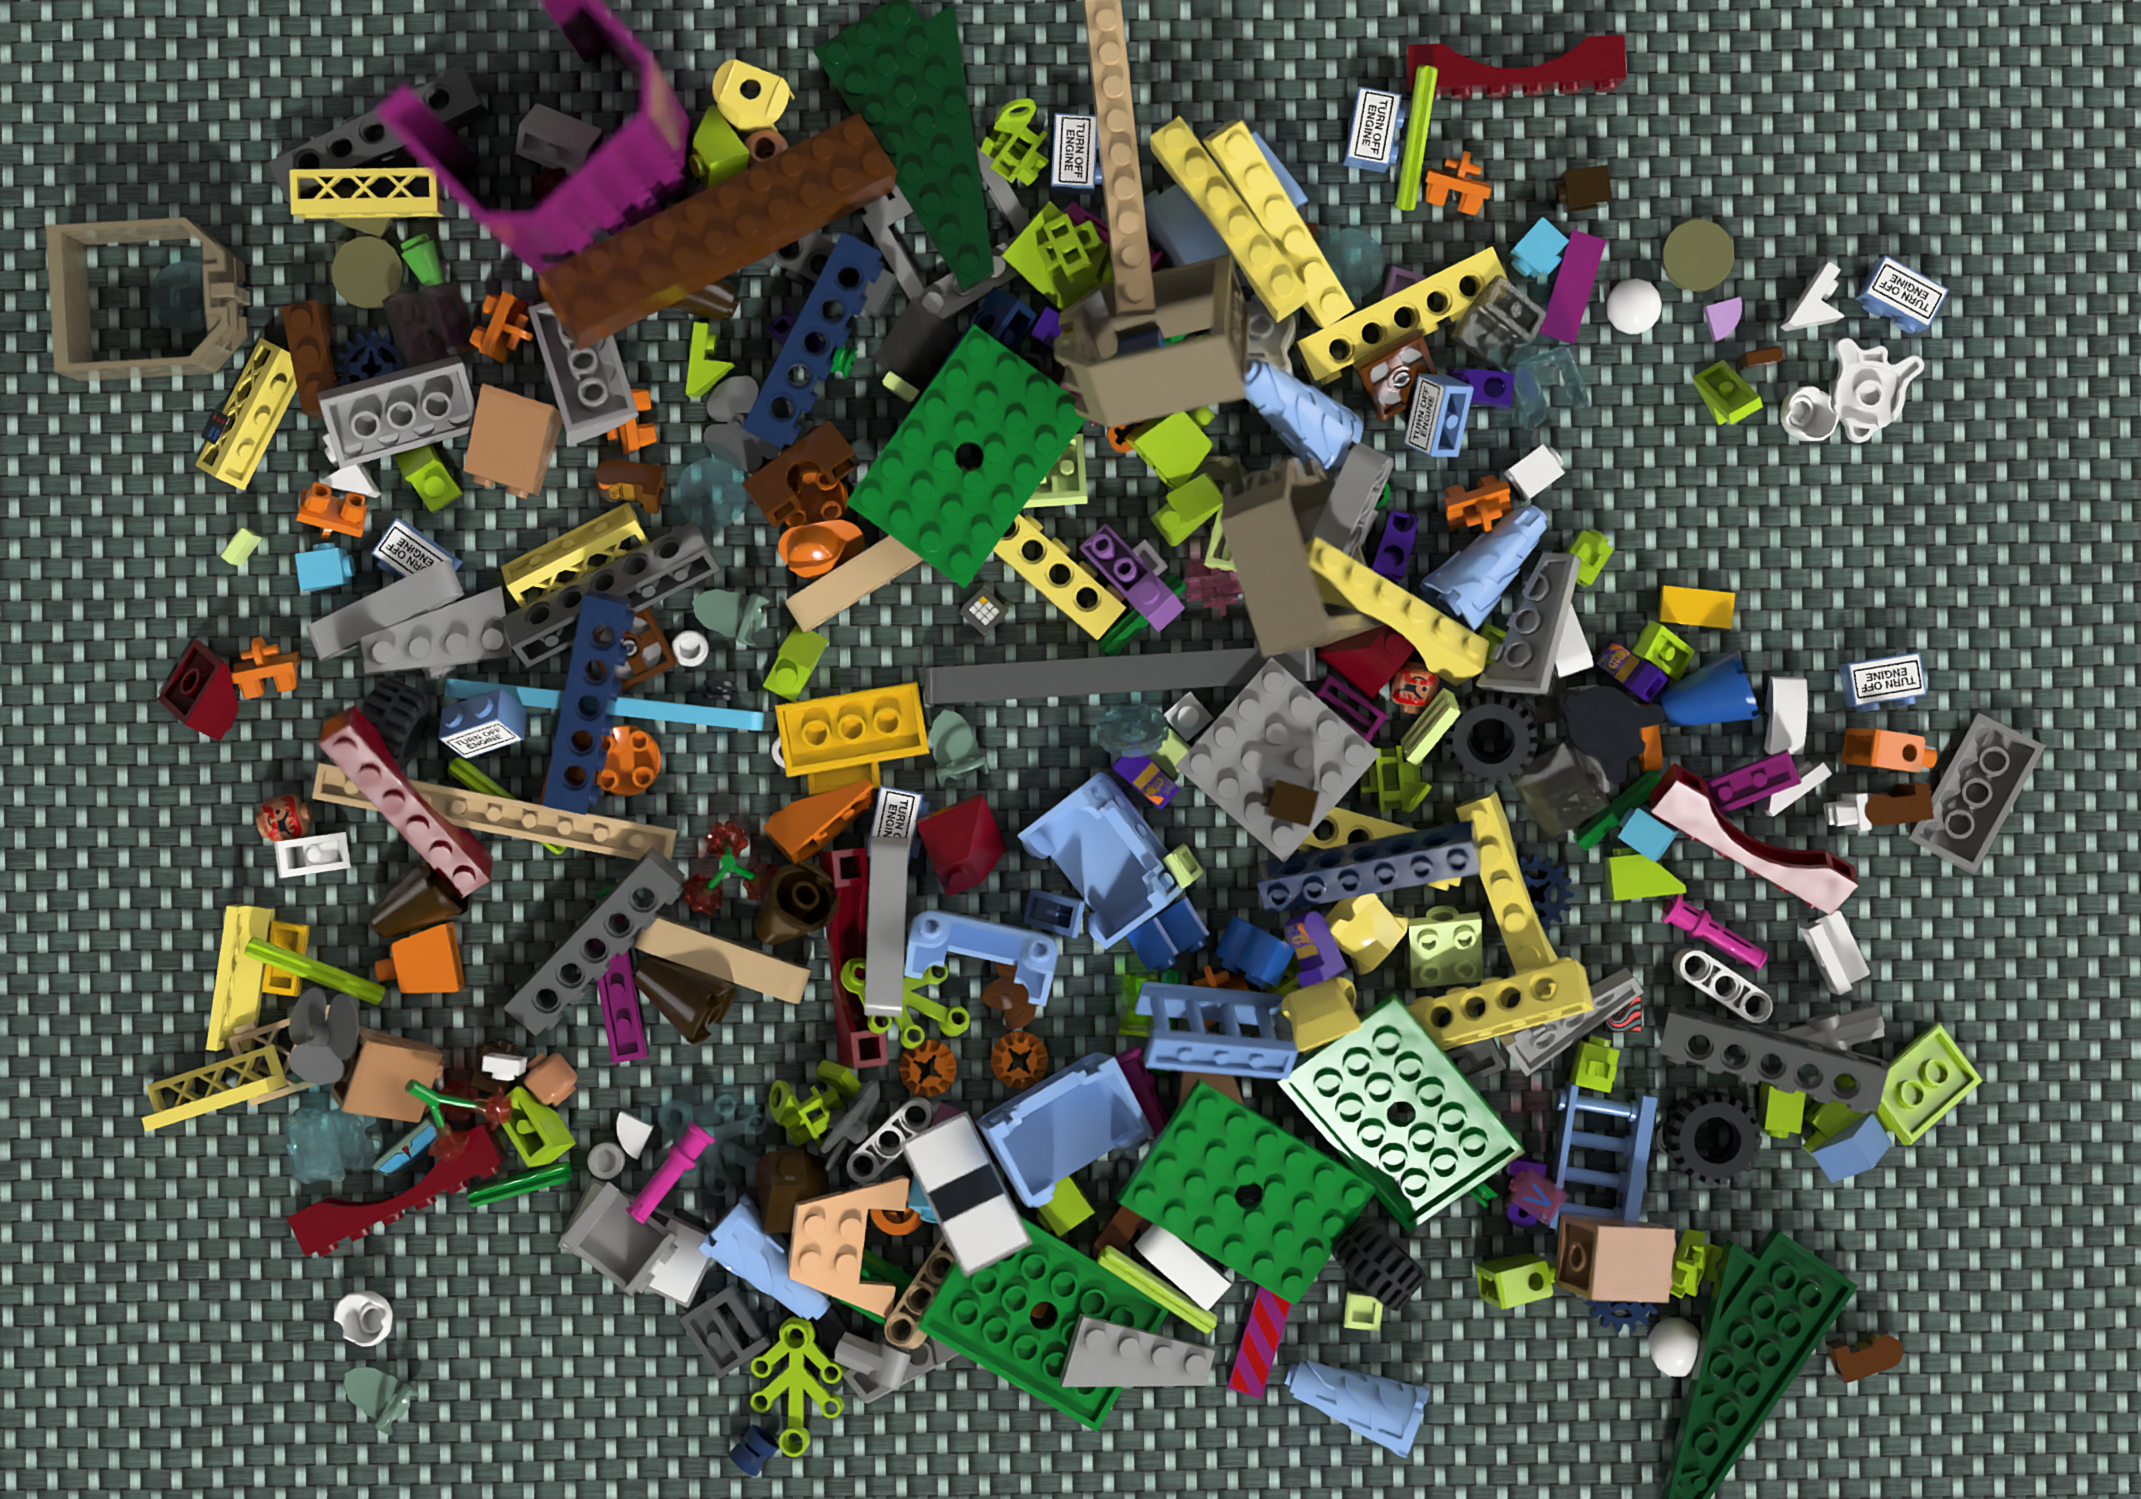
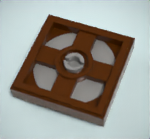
(1392, 373)
(647, 652)

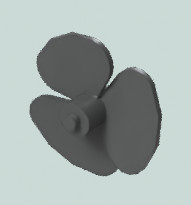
(728, 441)
(322, 1043)
(851, 1125)

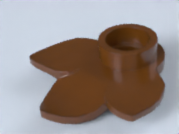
(1010, 998)

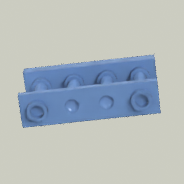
(1211, 1052)
(1633, 1147)

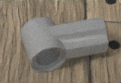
(881, 1362)

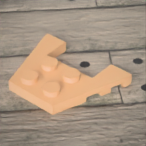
(830, 1243)

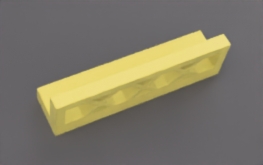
(365, 207)
(254, 416)
(599, 536)
(238, 976)
(212, 1100)

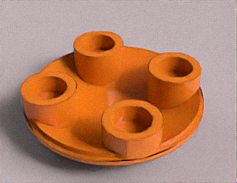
(818, 500)
(631, 761)

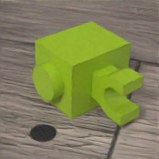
(1593, 552)
(1594, 1064)

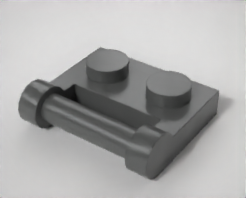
(715, 1336)

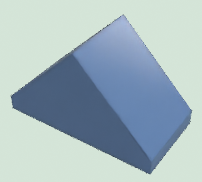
(1054, 912)
(1853, 1149)

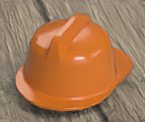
(820, 547)

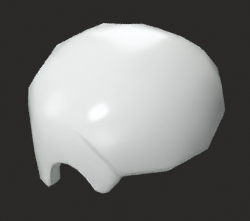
(1633, 306)
(1808, 414)
(364, 1317)
(1674, 1346)

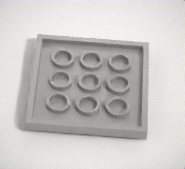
(1274, 734)

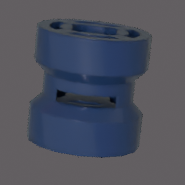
(754, 1450)

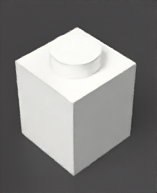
(1535, 472)

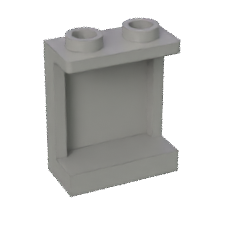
(618, 1242)

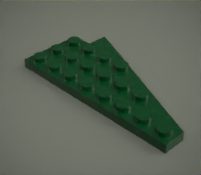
(915, 101)
(1754, 1341)

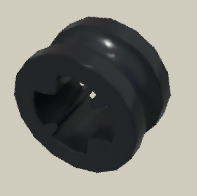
(719, 690)

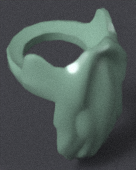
(730, 613)
(955, 748)
(378, 1395)

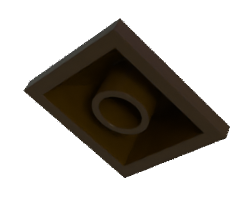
(783, 1181)

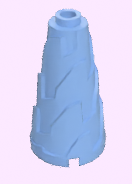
(1303, 415)
(1474, 578)
(760, 1259)
(1366, 1403)

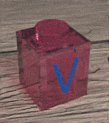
(1537, 1194)

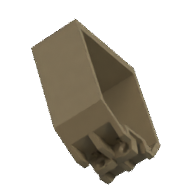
(72, 309)
(1162, 377)
(1266, 545)

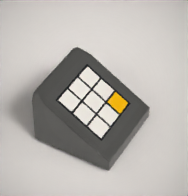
(983, 611)

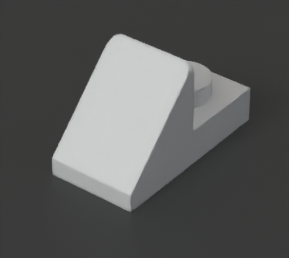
(1810, 308)
(351, 478)
(1810, 775)
(312, 855)

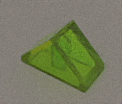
(1129, 1022)

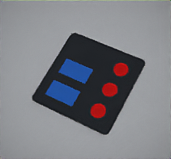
(215, 427)

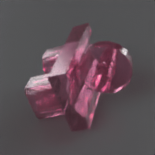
(1212, 589)

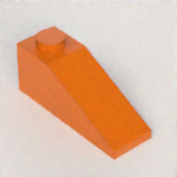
(815, 821)

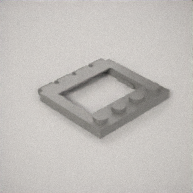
(945, 295)

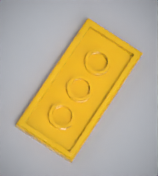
(851, 729)

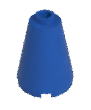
(1710, 695)

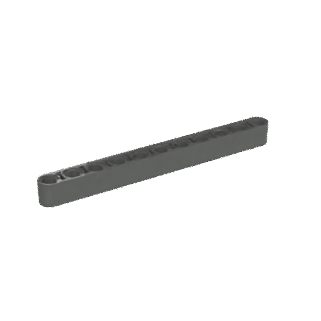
(1107, 675)

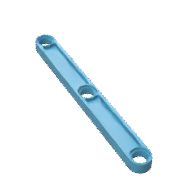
(623, 707)

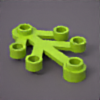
(911, 1000)
(798, 1380)

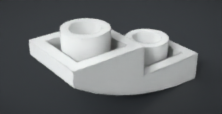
(1787, 713)

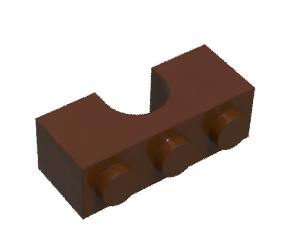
(309, 340)
(820, 452)

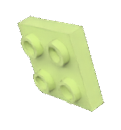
(1066, 479)
(1445, 948)

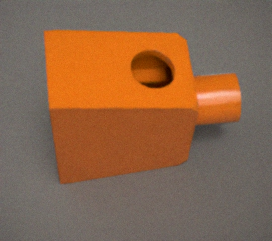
(1887, 750)
(425, 962)

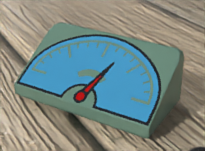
(408, 1150)

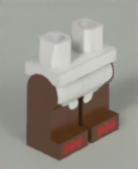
(1862, 810)

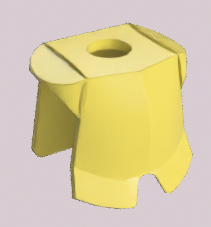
(745, 114)
(1365, 930)
(1321, 1012)

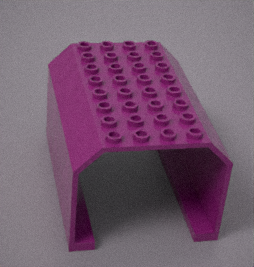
(611, 192)

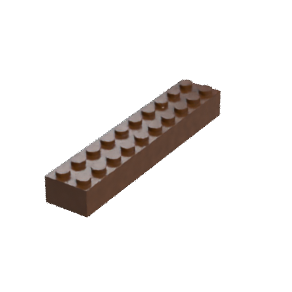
(717, 232)

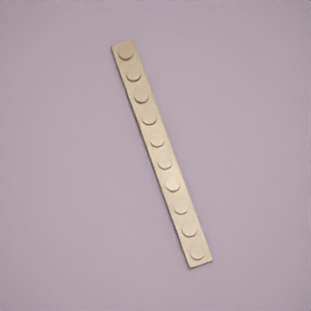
(1119, 158)
(513, 817)

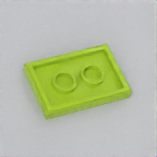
(1024, 258)
(1925, 1083)

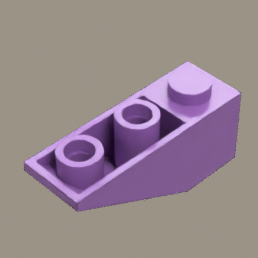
(1132, 577)

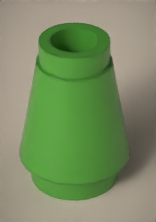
(423, 260)

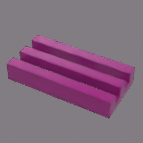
(1373, 727)

